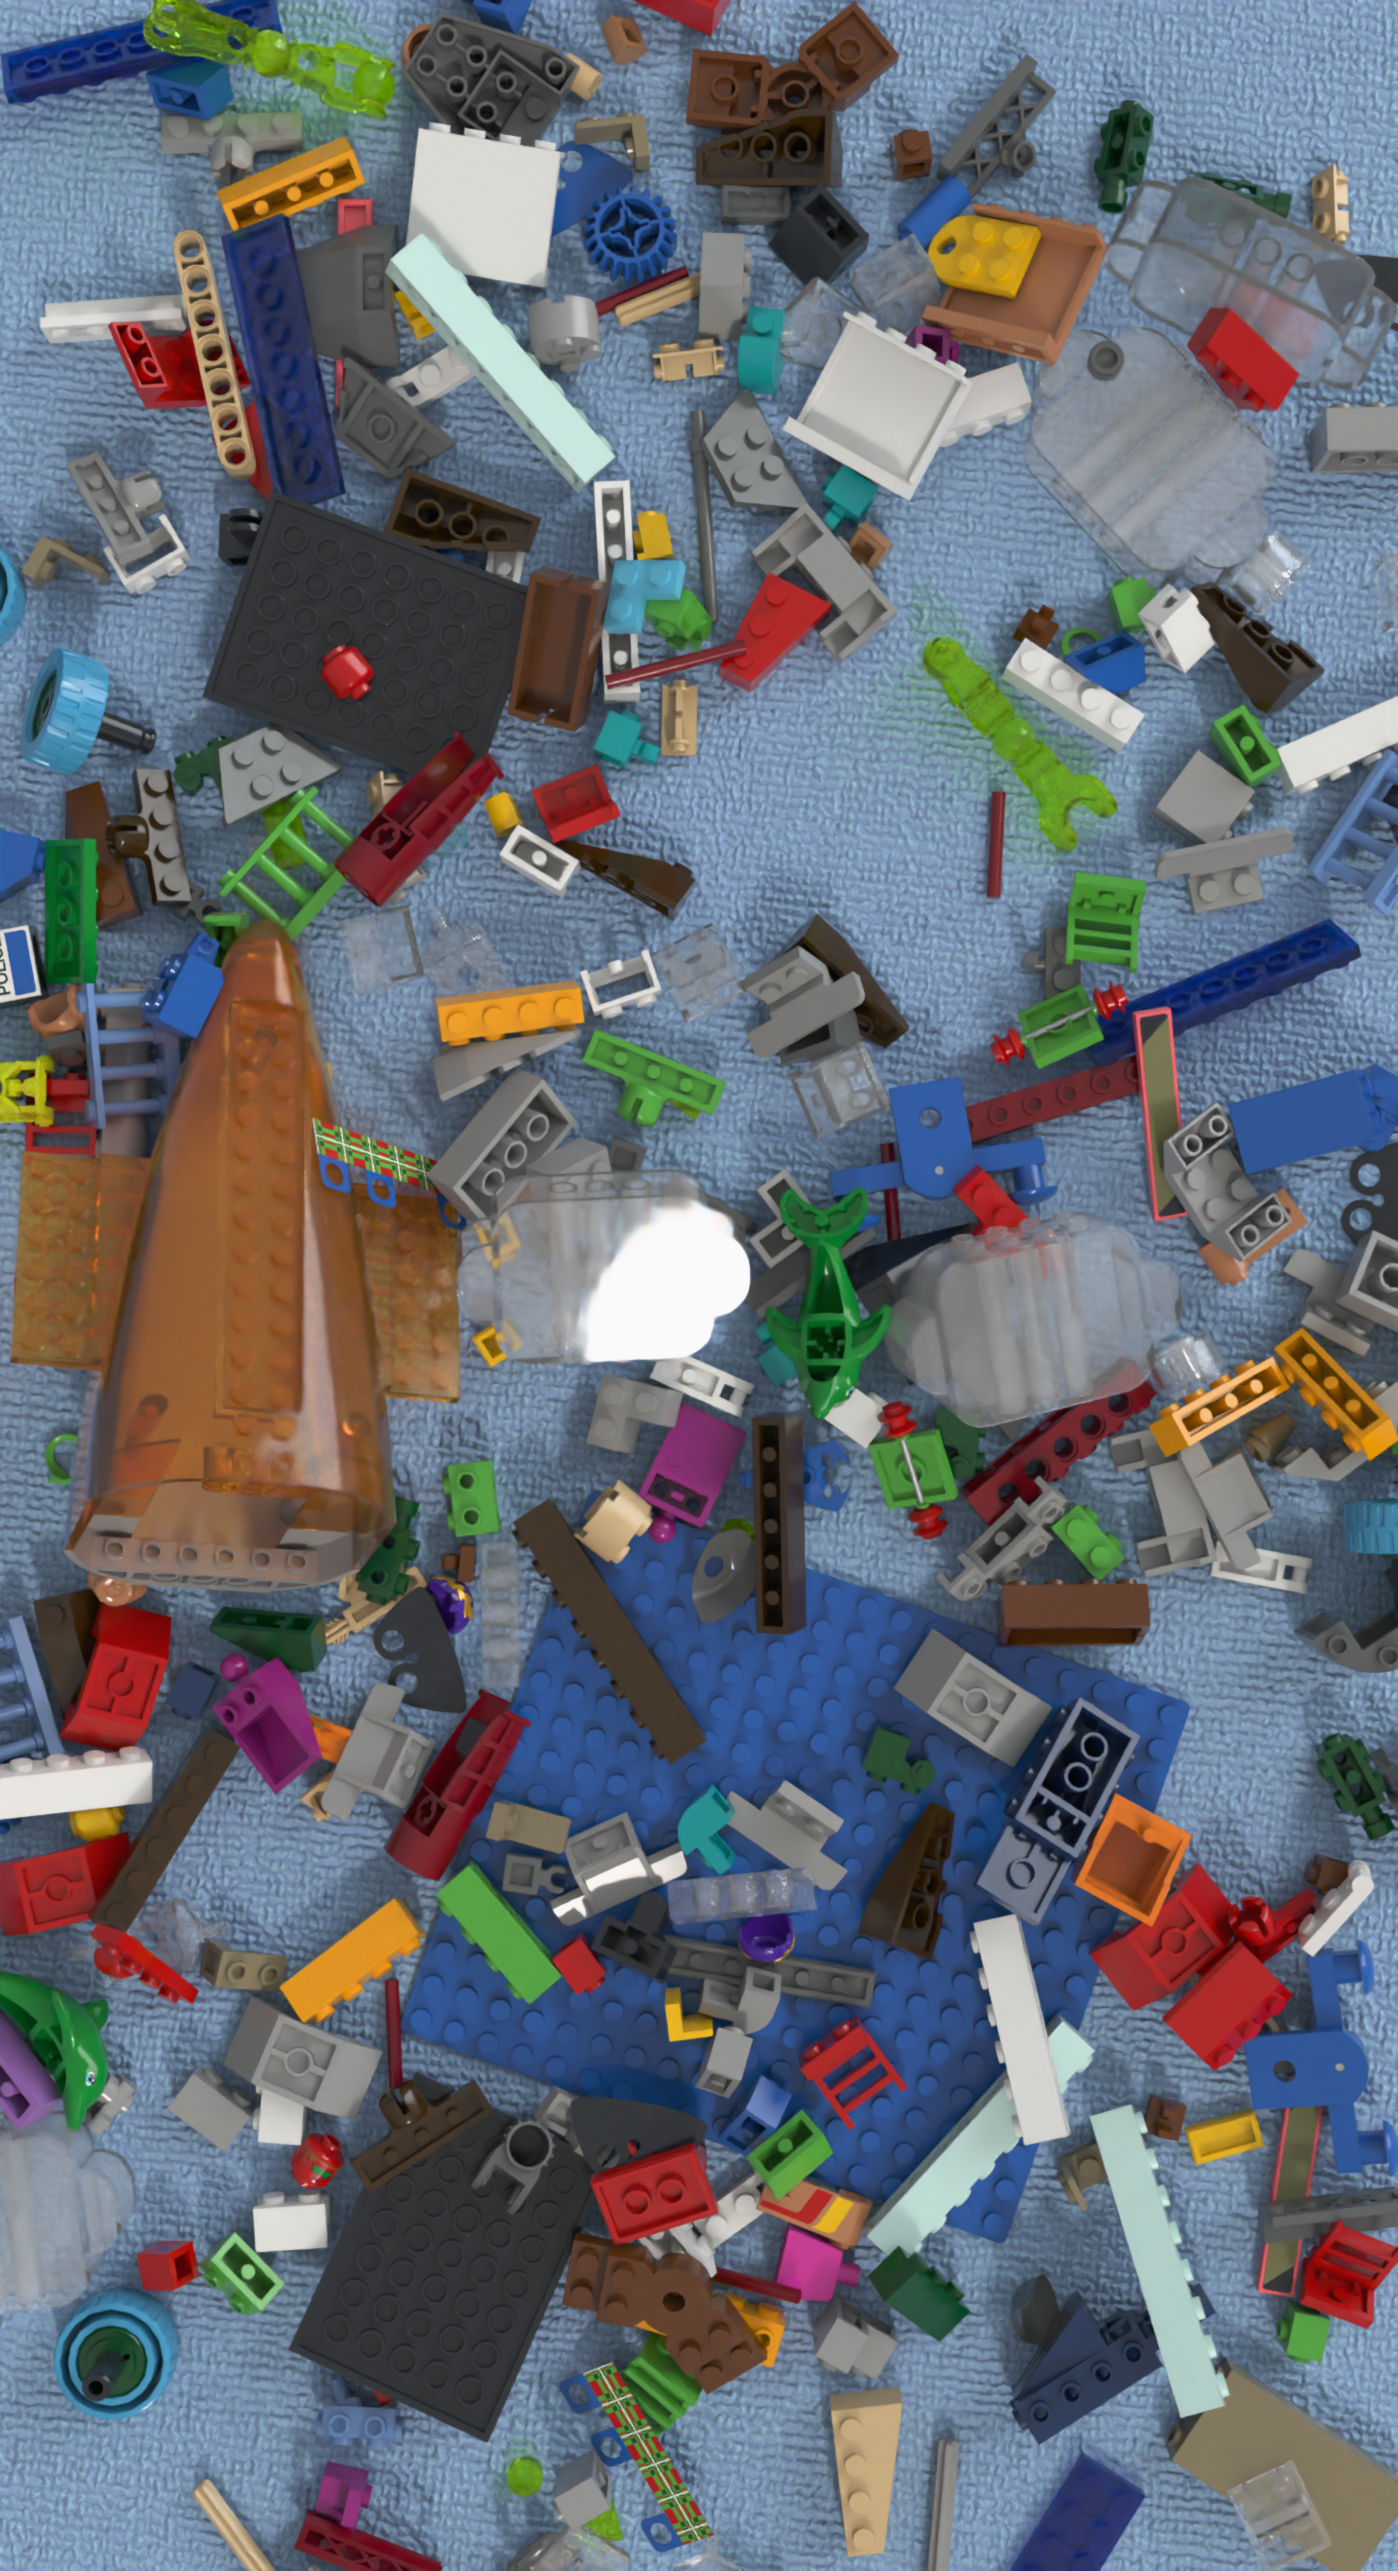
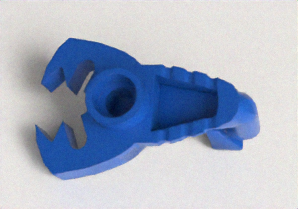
(814, 1475)

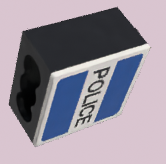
(21, 967)

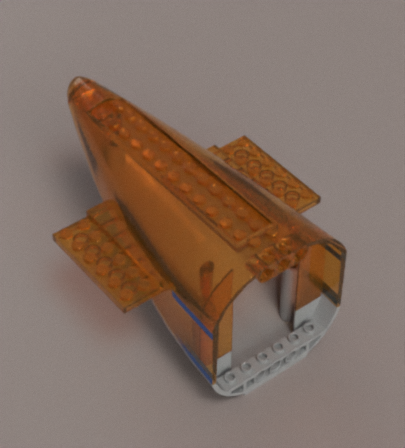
(234, 1313)

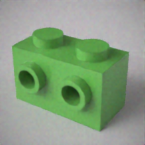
(680, 621)
(1244, 747)
(472, 1497)
(1088, 1545)
(790, 2155)
(240, 2275)

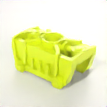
(35, 1087)

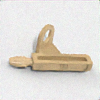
(363, 1612)

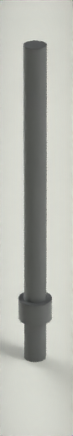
(704, 515)

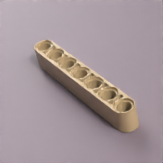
(211, 339)

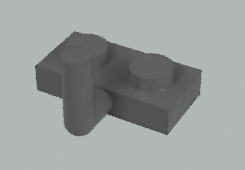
(1057, 974)

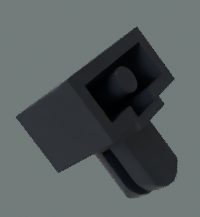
(238, 535)
(638, 1941)

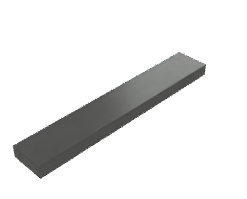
(799, 1974)

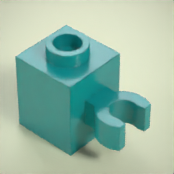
(847, 497)
(621, 741)
(773, 1361)

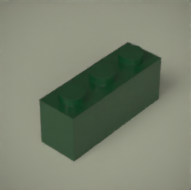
(919, 2292)

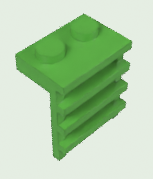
(1105, 906)
(661, 2378)

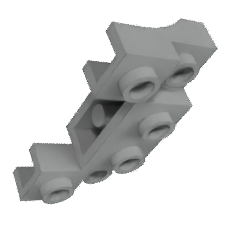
(834, 576)
(1181, 1519)
(1008, 1544)

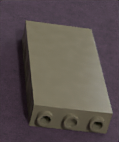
(1266, 2430)

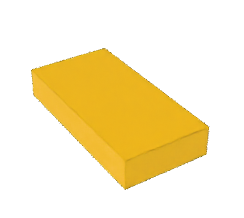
(1224, 2136)

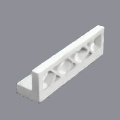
(90, 319)

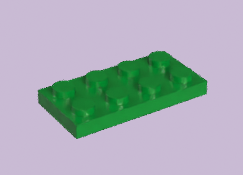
(70, 911)

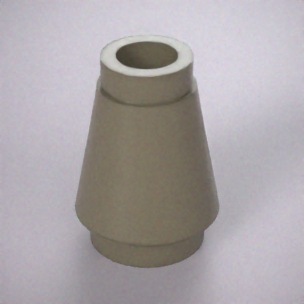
(1268, 1438)

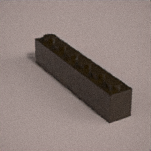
(779, 1523)
(164, 1830)

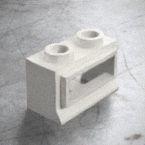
(171, 564)
(618, 971)

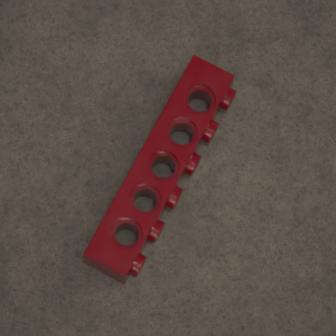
(1053, 1099)
(1038, 1444)

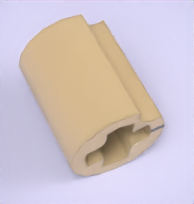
(587, 79)

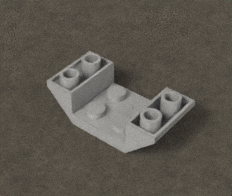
(1216, 1188)
(1336, 1462)
(972, 1698)
(301, 2060)

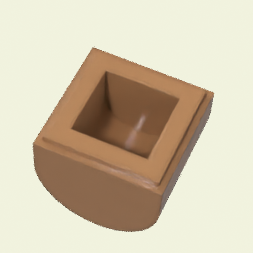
(623, 39)
(869, 546)

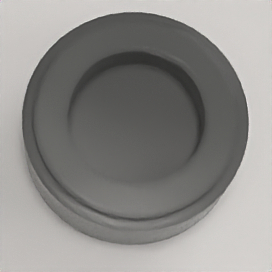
(1105, 361)

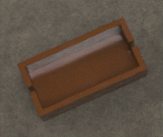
(558, 648)
(1072, 1613)

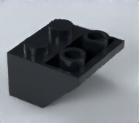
(819, 238)

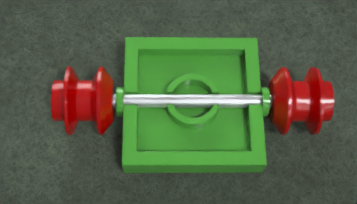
(1060, 1025)
(913, 1469)

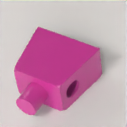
(812, 2264)

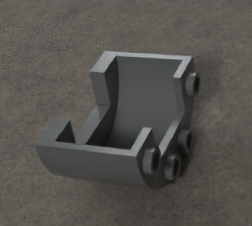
(1367, 1651)

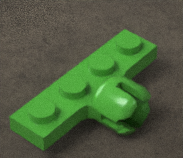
(651, 1079)

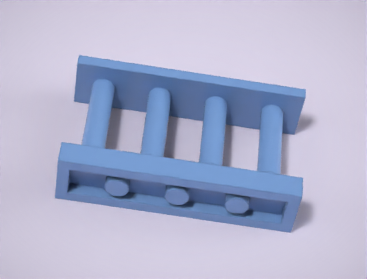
(1326, 861)
(163, 1069)
(35, 1700)

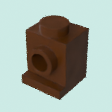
(911, 148)
(1326, 1873)

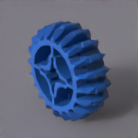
(658, 227)

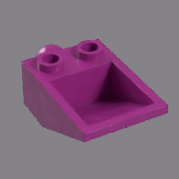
(691, 1465)
(268, 1719)

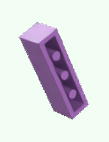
(25, 2086)

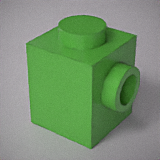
(1126, 601)
(1302, 2332)

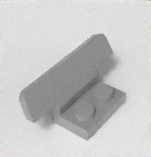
(1225, 870)
(798, 999)
(1318, 1308)
(1229, 1498)
(378, 1757)
(791, 1829)
(612, 1869)

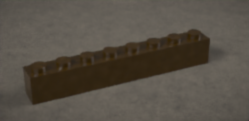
(610, 1631)

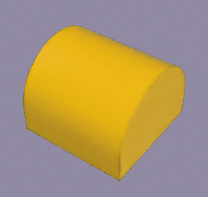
(503, 814)
(488, 1346)

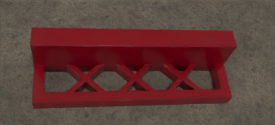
(357, 2549)

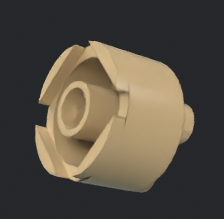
(614, 1521)

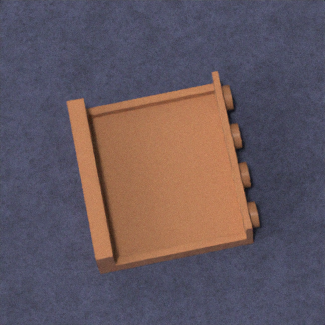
(1047, 300)

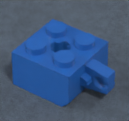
(185, 989)

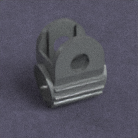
(501, 2160)

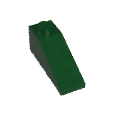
(271, 1634)

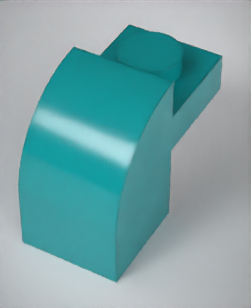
(759, 351)
(699, 1829)

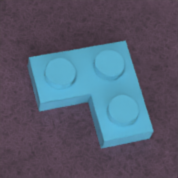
(636, 583)

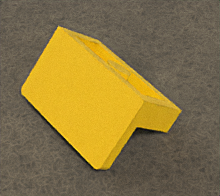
(684, 2026)

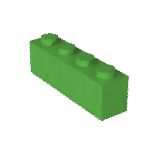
(499, 1932)

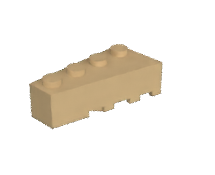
(865, 2451)

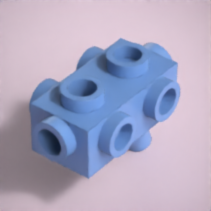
(351, 2420)

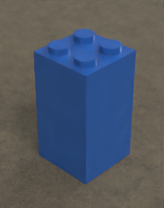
(1307, 1120)

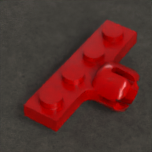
(987, 1202)
(1265, 1931)
(125, 1956)

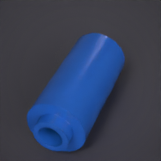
(935, 211)

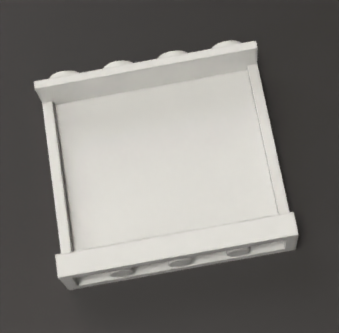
(486, 202)
(881, 405)

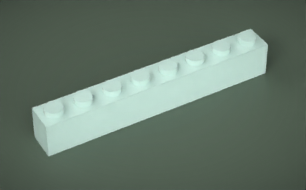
(499, 362)
(966, 2153)
(1157, 2261)

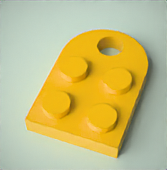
(987, 254)

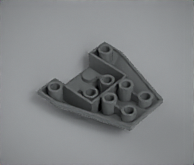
(489, 79)
(353, 296)

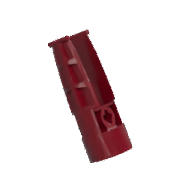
(416, 821)
(455, 1790)

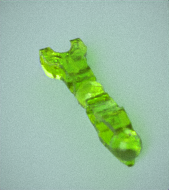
(205, 33)
(1014, 741)

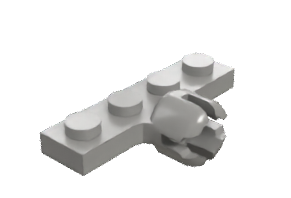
(232, 139)
(118, 504)

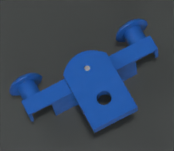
(943, 1155)
(1327, 2064)

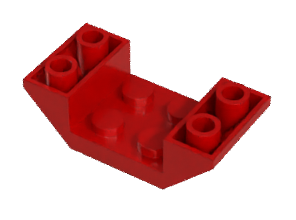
(167, 366)
(120, 1678)
(57, 1886)
(1185, 1936)

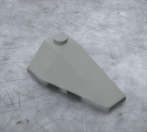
(481, 1060)

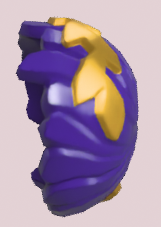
(453, 1602)
(767, 1937)

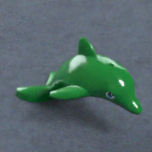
(829, 1331)
(62, 2038)

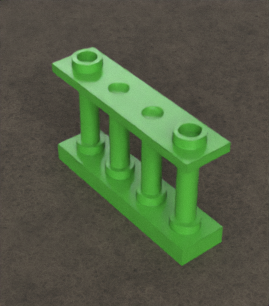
(308, 901)

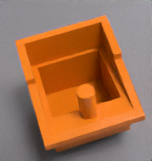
(1131, 1859)

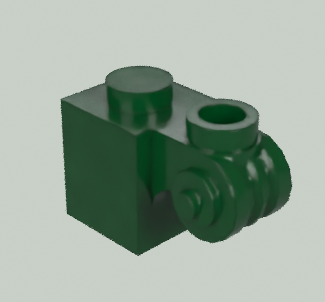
(193, 768)
(965, 1439)
(886, 1759)

